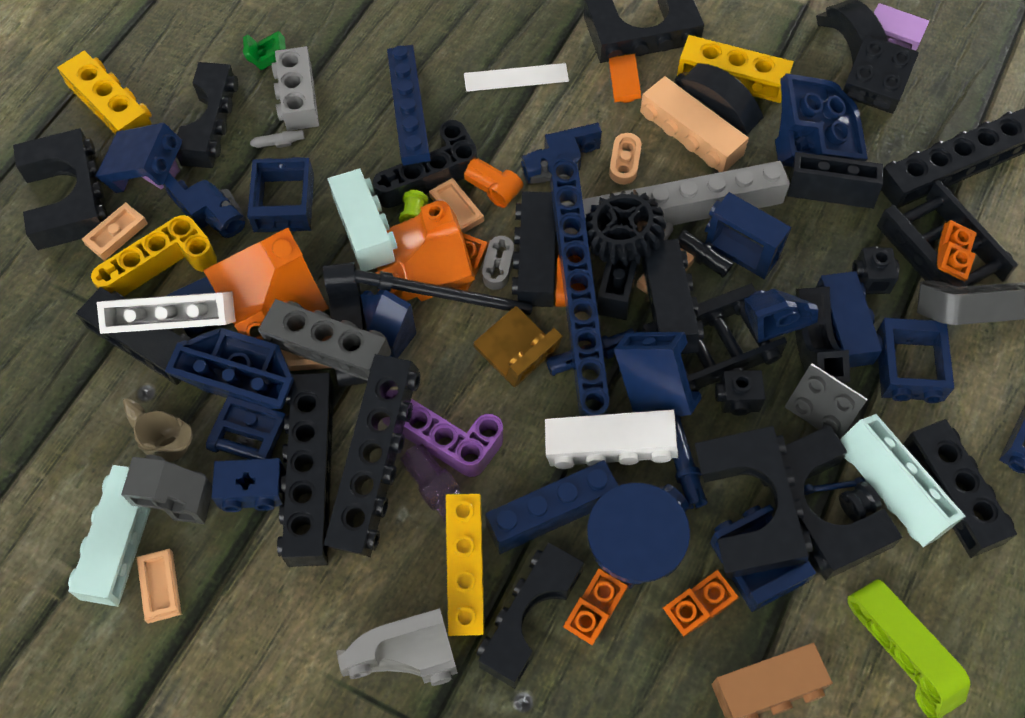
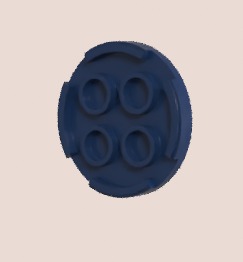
(638, 533)

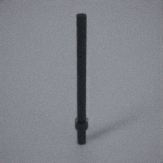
(386, 281)

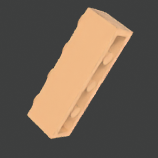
(693, 124)

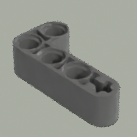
(971, 303)

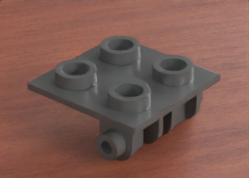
(825, 401)

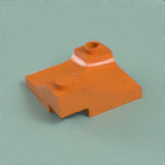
(430, 251)
(261, 275)

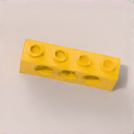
(755, 70)
(104, 93)
(464, 565)

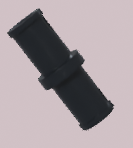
(705, 253)

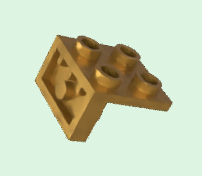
(516, 346)

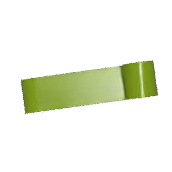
(938, 675)

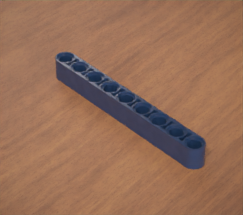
(581, 273)

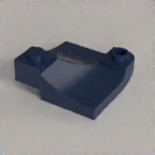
(818, 121)

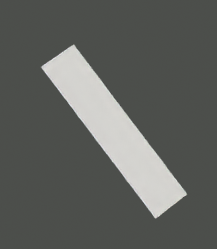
(516, 77)

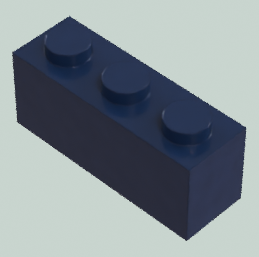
(852, 318)

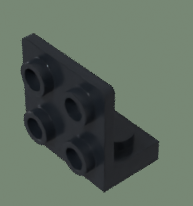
(880, 73)

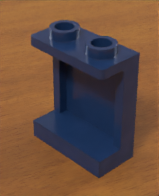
(139, 153)
(656, 372)
(765, 586)

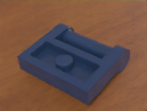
(248, 421)

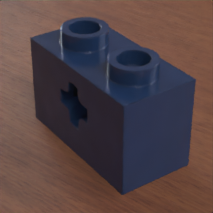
(236, 476)

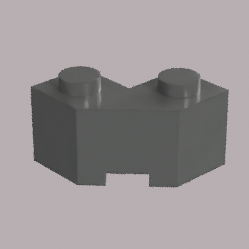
(168, 487)

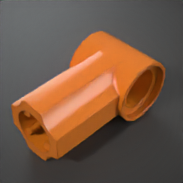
(499, 186)

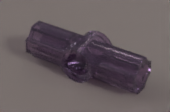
(431, 479)

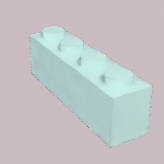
(362, 220)
(900, 480)
(110, 544)

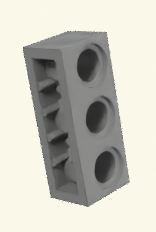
(295, 89)

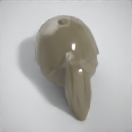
(158, 431)

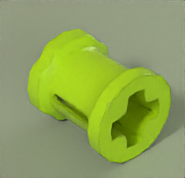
(413, 201)

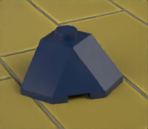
(778, 313)
(390, 317)

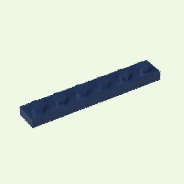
(408, 105)

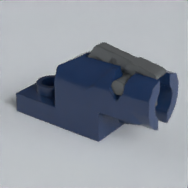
(558, 145)
(207, 205)

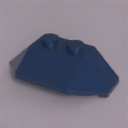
(233, 367)

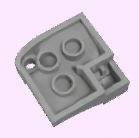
(408, 646)

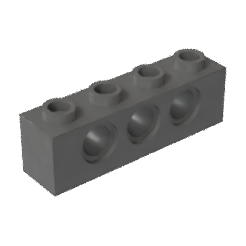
(285, 318)

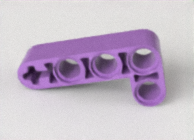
(462, 443)

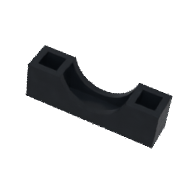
(202, 138)
(551, 577)

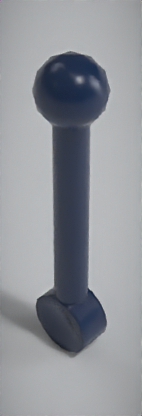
(809, 489)

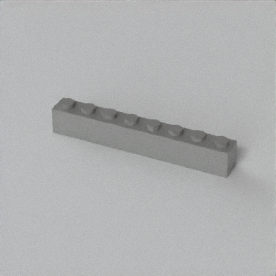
(694, 197)

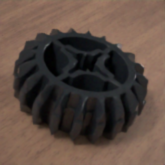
(624, 219)

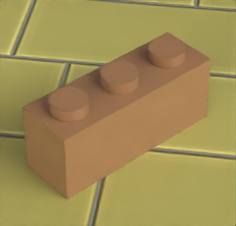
(773, 684)

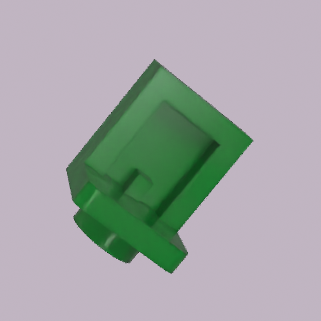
(263, 52)

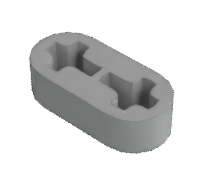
(503, 263)

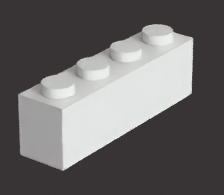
(166, 312)
(611, 438)

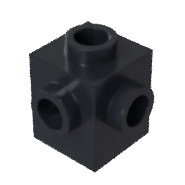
(877, 269)
(740, 391)

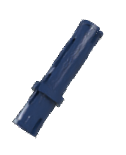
(560, 363)
(687, 473)

